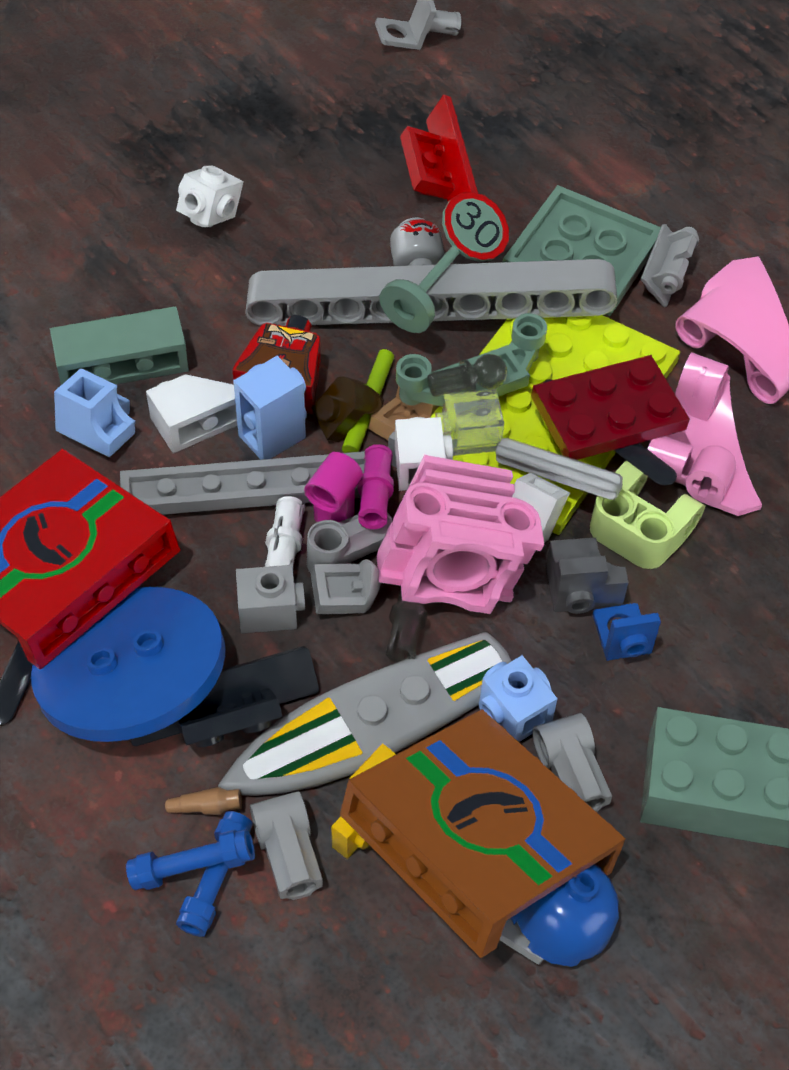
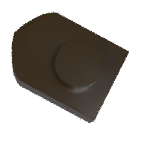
(344, 405)

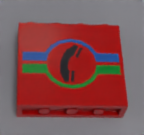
(72, 553)

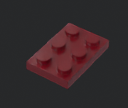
(609, 408)

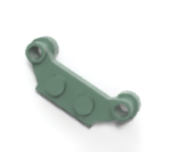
(527, 338)

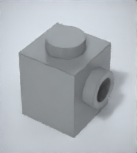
(268, 598)

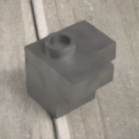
(582, 577)

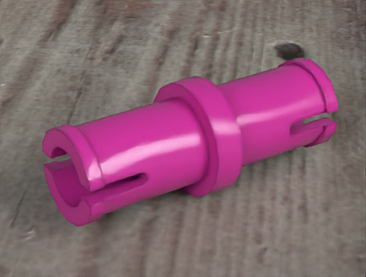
(375, 487)

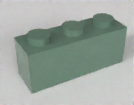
(122, 347)

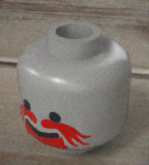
(416, 243)

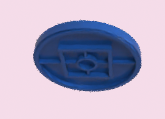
(133, 668)

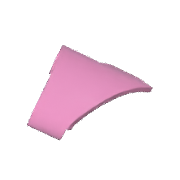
(748, 314)
(708, 451)

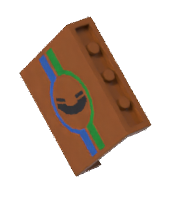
(477, 826)

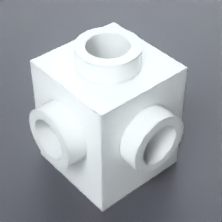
(209, 196)

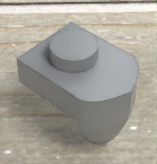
(345, 587)

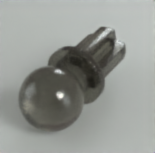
(488, 372)

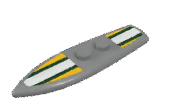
(348, 724)

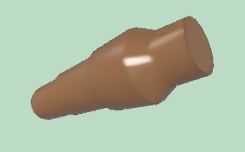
(209, 802)

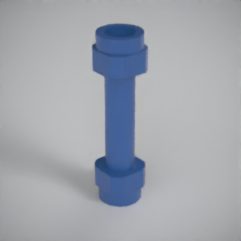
(149, 870)
(198, 911)

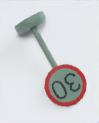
(474, 230)

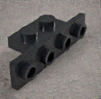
(244, 698)

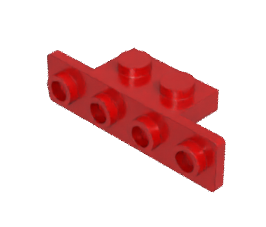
(438, 157)

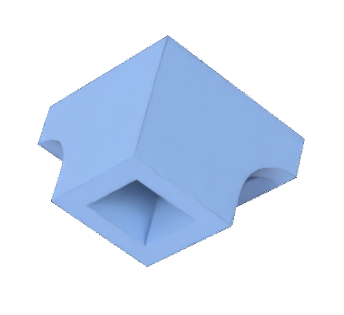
(93, 412)

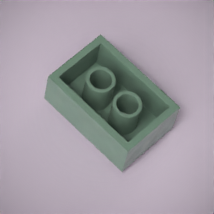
(717, 777)

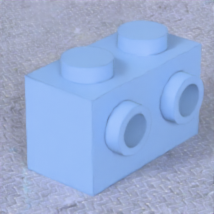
(270, 408)

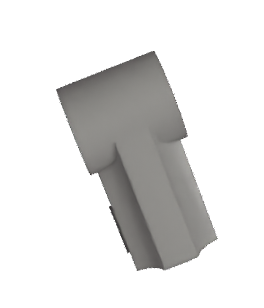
(342, 541)
(569, 751)
(284, 834)

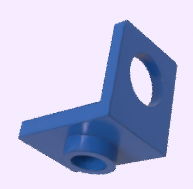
(627, 636)

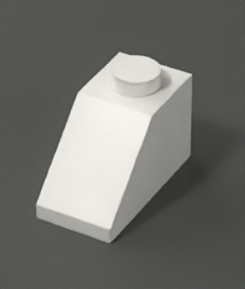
(191, 410)

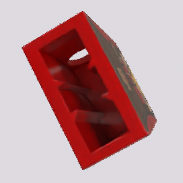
(293, 345)

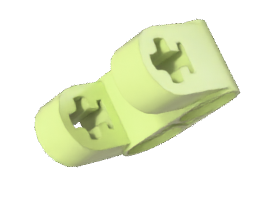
(637, 527)

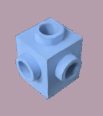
(517, 697)

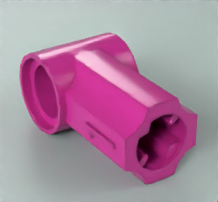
(334, 487)

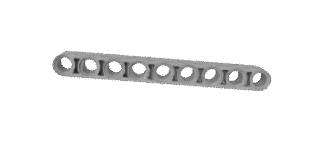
(460, 292)

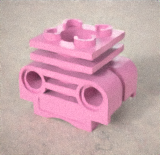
(459, 536)

